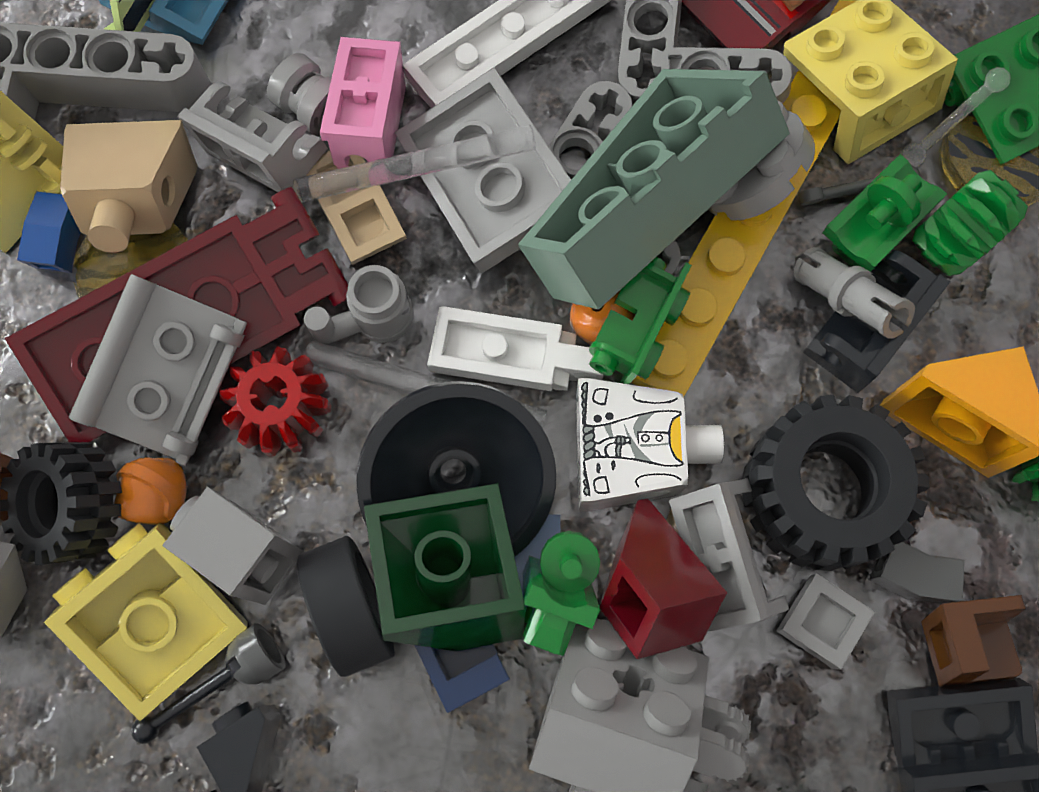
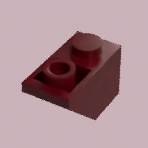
(658, 587)

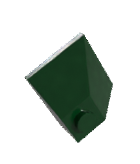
(445, 570)

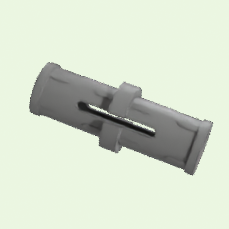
(854, 292)

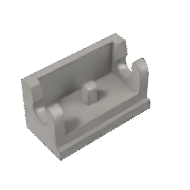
(252, 139)
(716, 534)

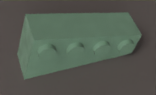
(653, 179)

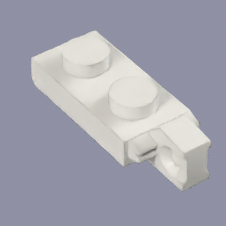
(507, 350)

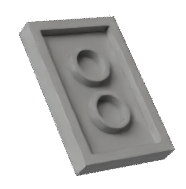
(492, 200)

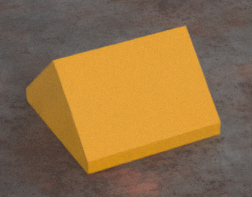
(974, 409)

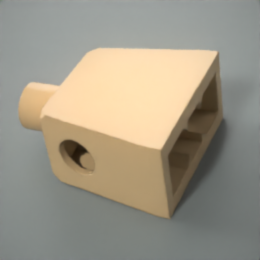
(125, 178)

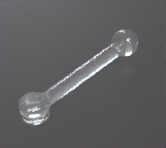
(995, 81)

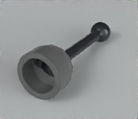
(249, 659)

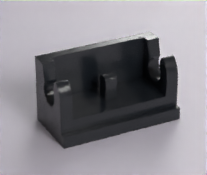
(857, 350)

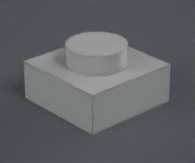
(825, 621)

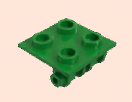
(1007, 116)

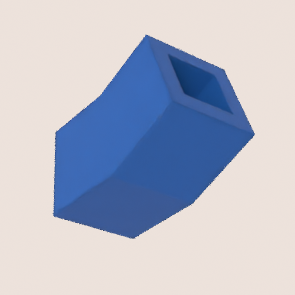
(49, 234)

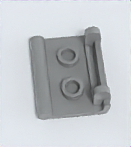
(158, 369)

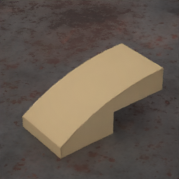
(359, 217)

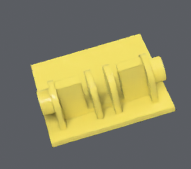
(27, 164)

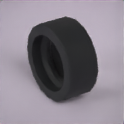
(343, 606)

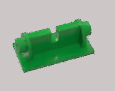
(631, 344)

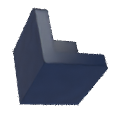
(463, 673)

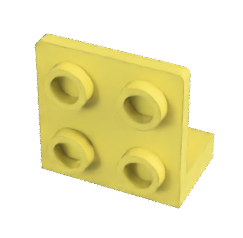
(875, 70)

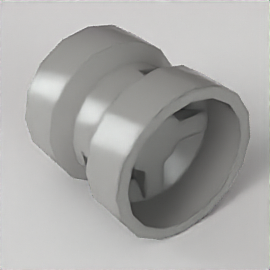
(300, 90)

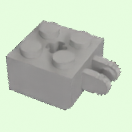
(635, 720)

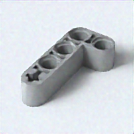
(98, 68)

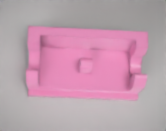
(364, 100)

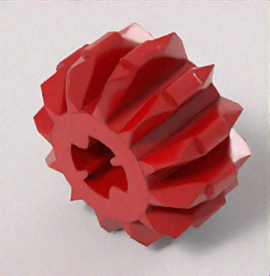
(280, 378)

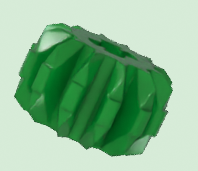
(970, 223)

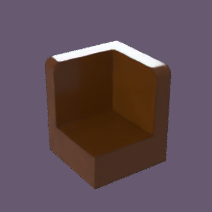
(973, 640)

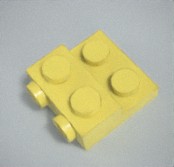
(144, 620)

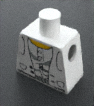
(636, 443)

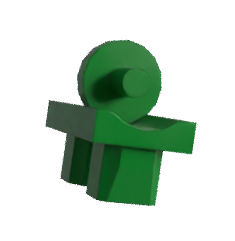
(882, 215)
(560, 591)

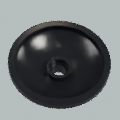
(466, 423)

